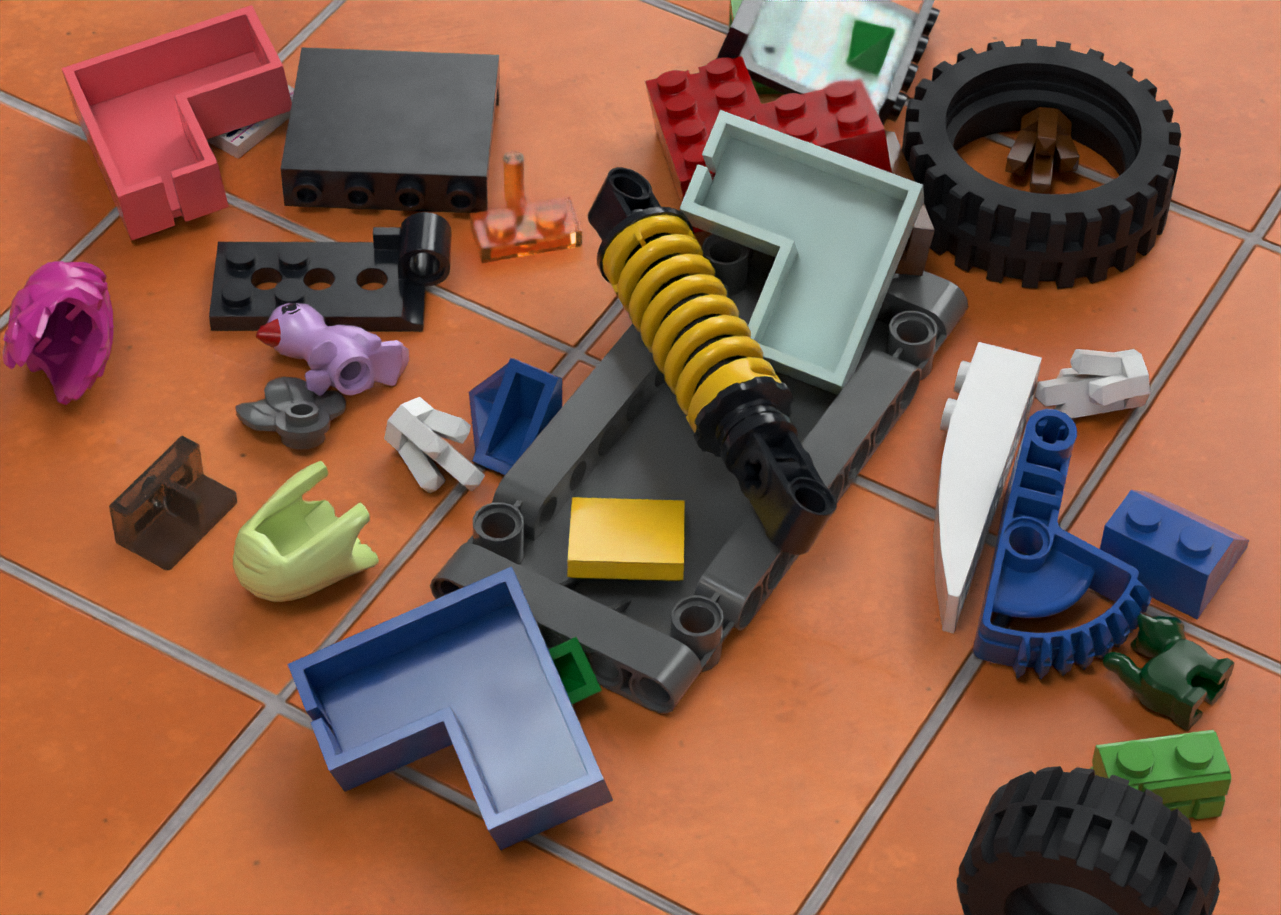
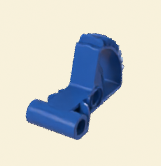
(1056, 566)

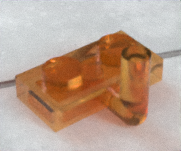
(524, 227)

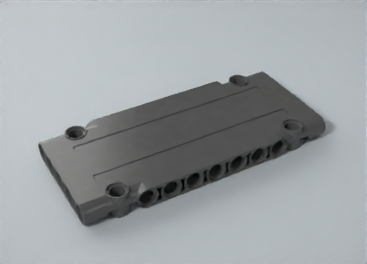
(633, 441)

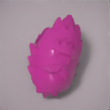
(62, 326)

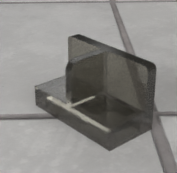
(170, 506)

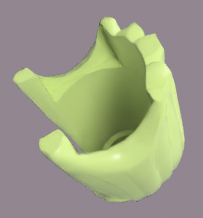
(300, 544)

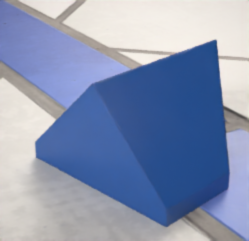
(511, 412)

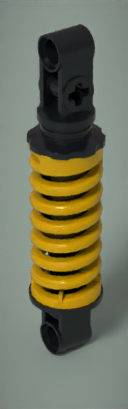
(709, 357)

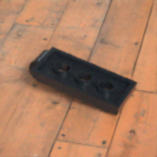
(399, 258)

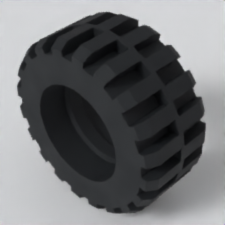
(1084, 849)

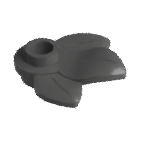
(293, 412)

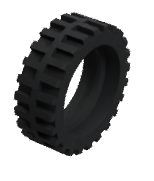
(1036, 233)

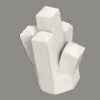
(1097, 383)
(417, 435)

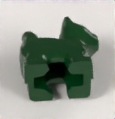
(1177, 674)

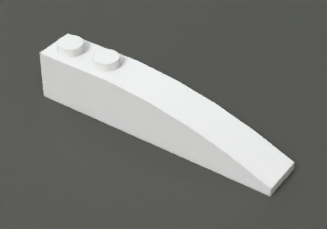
(975, 463)

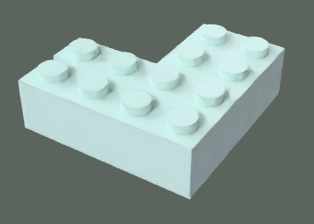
(833, 237)

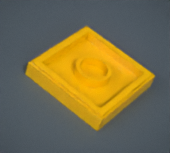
(626, 539)

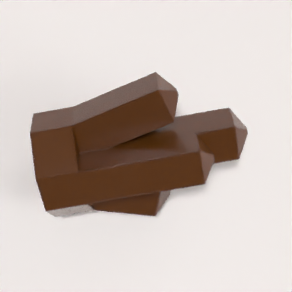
(1043, 137)

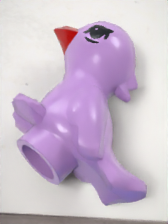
(336, 354)

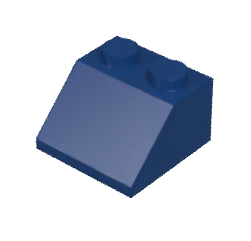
(1173, 549)

